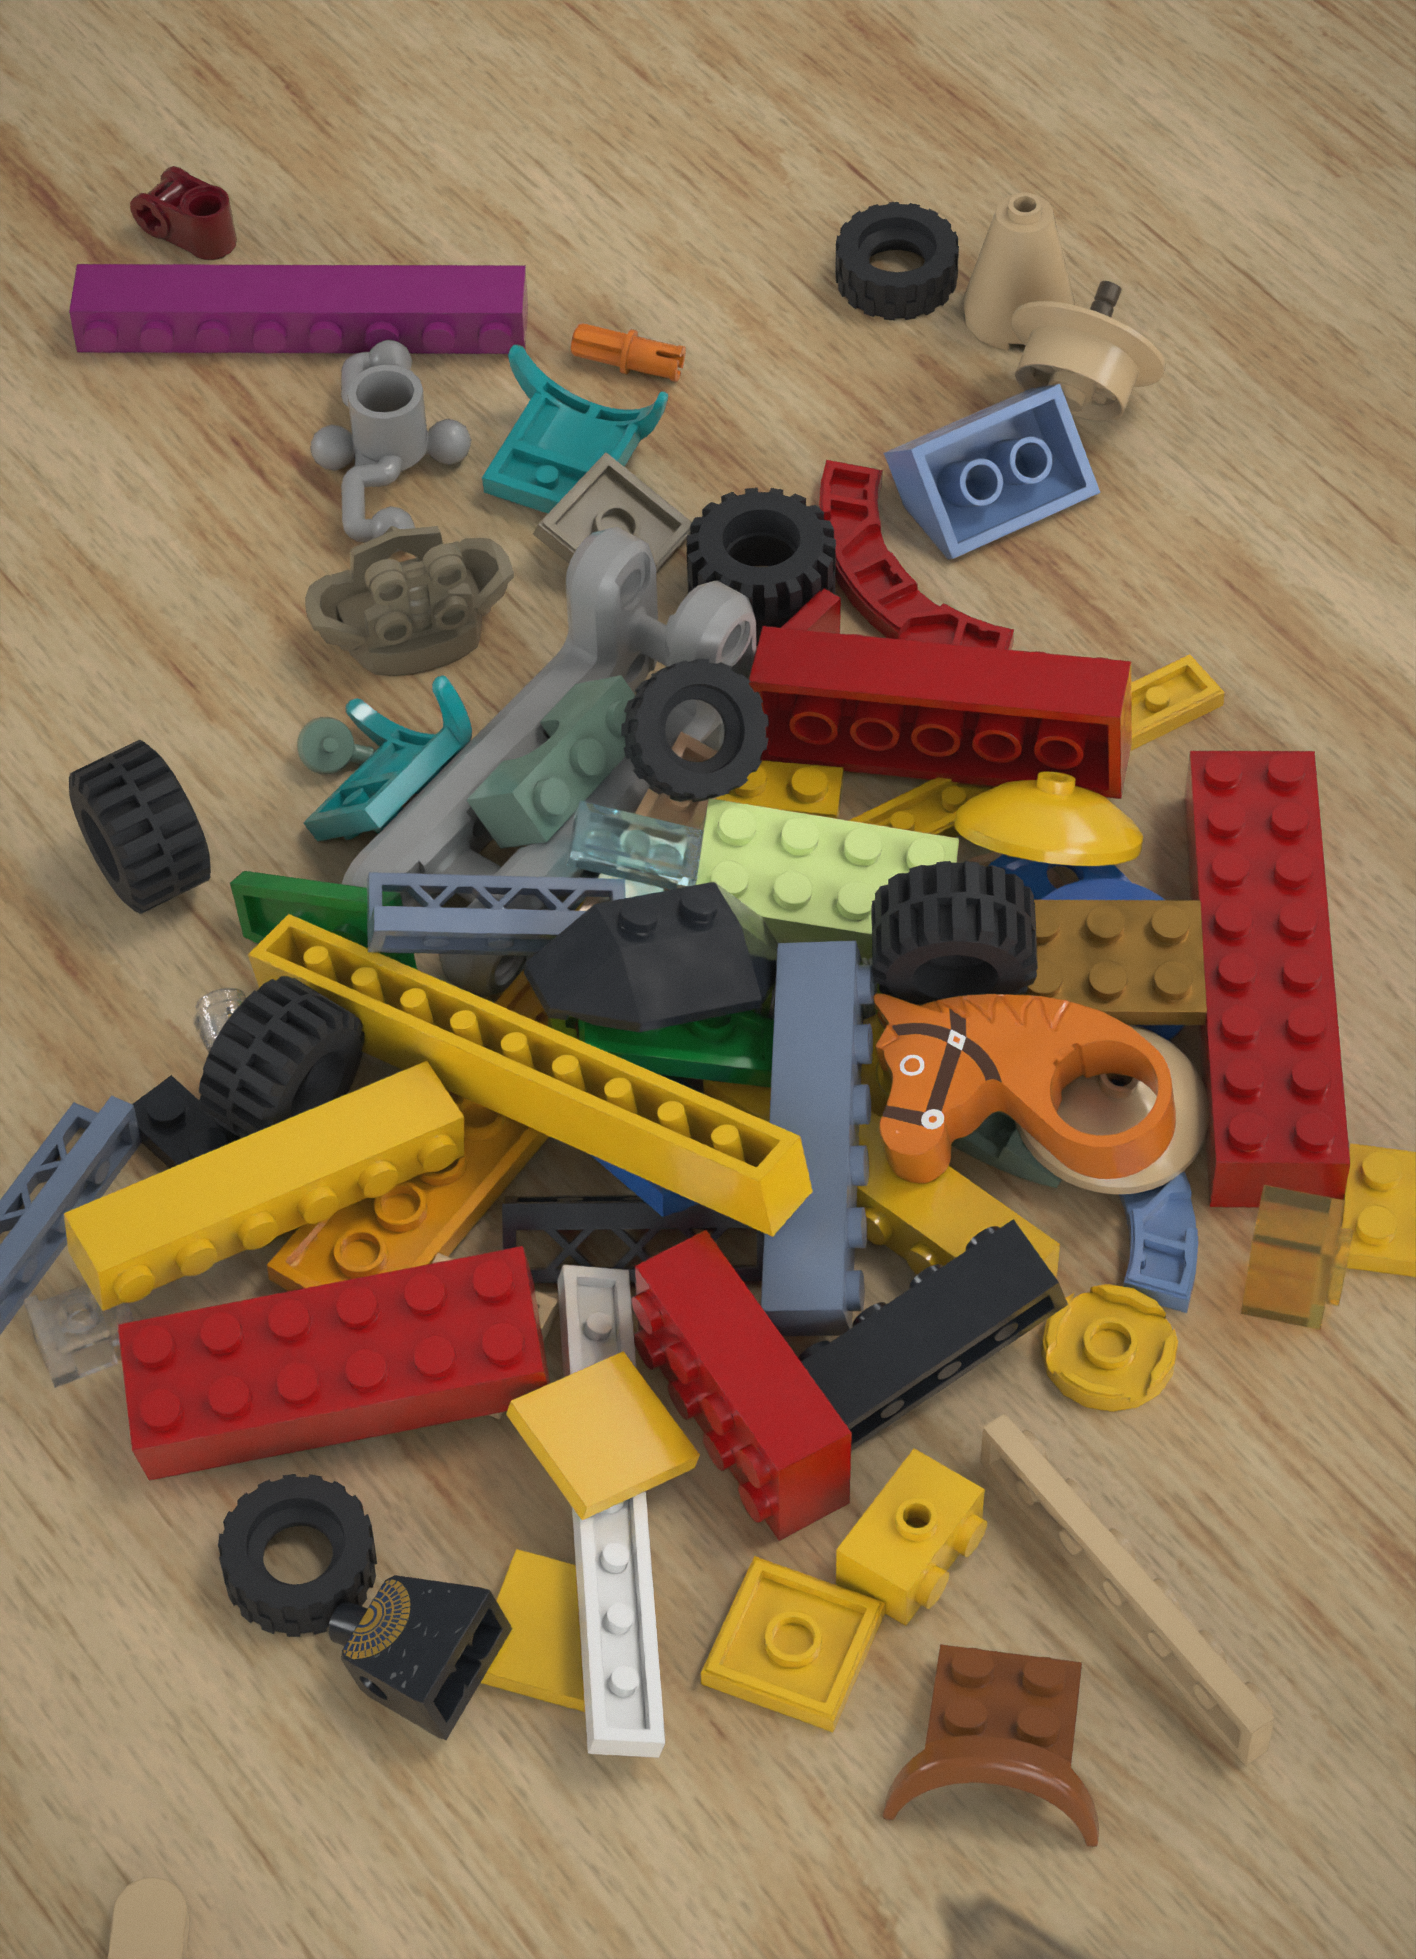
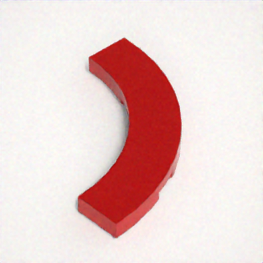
(874, 576)

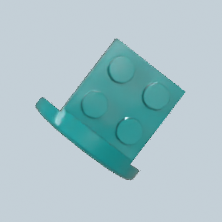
(560, 439)
(394, 771)

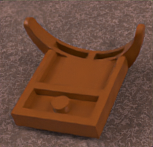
(1003, 1725)

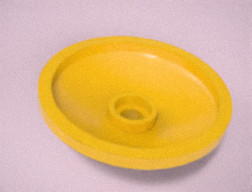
(1050, 823)

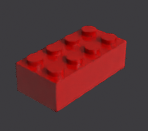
(741, 1386)

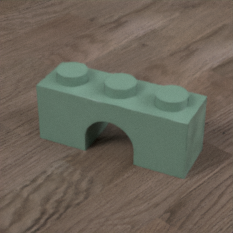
(538, 792)

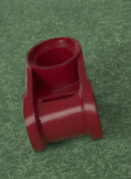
(187, 214)

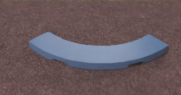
(1162, 1242)

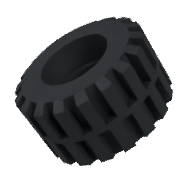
(764, 532)
(139, 826)
(953, 933)
(279, 1057)

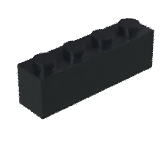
(934, 1330)

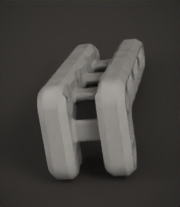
(609, 635)

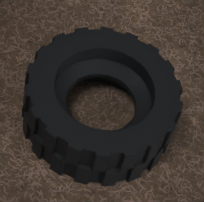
(897, 293)
(742, 722)
(289, 1504)

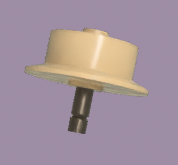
(1085, 353)

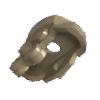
(414, 610)

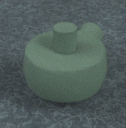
(328, 746)

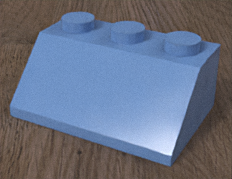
(994, 471)

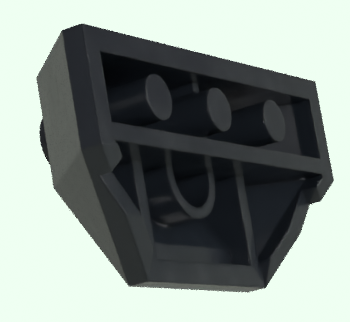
(657, 961)

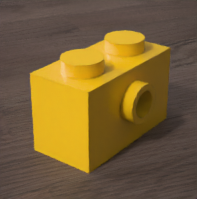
(912, 1537)

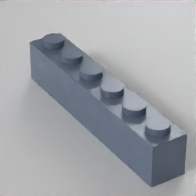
(820, 1097)

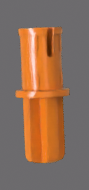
(628, 351)

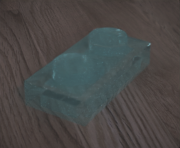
(634, 847)

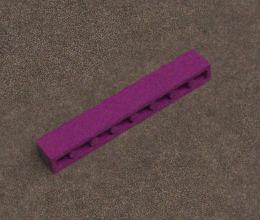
(298, 308)

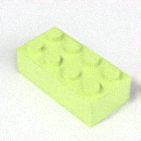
(807, 871)

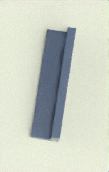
(475, 930)
(75, 1180)

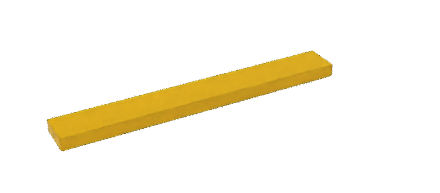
(1159, 705)

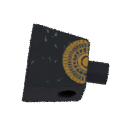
(421, 1647)

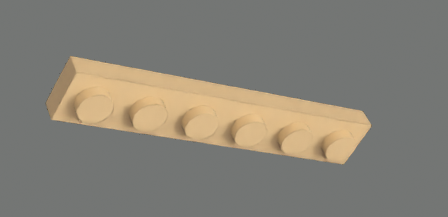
(1141, 1605)

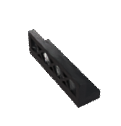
(612, 1213)

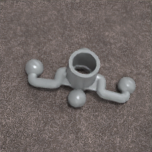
(385, 437)

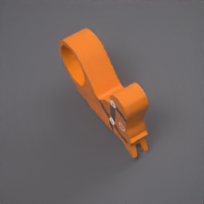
(1014, 1056)

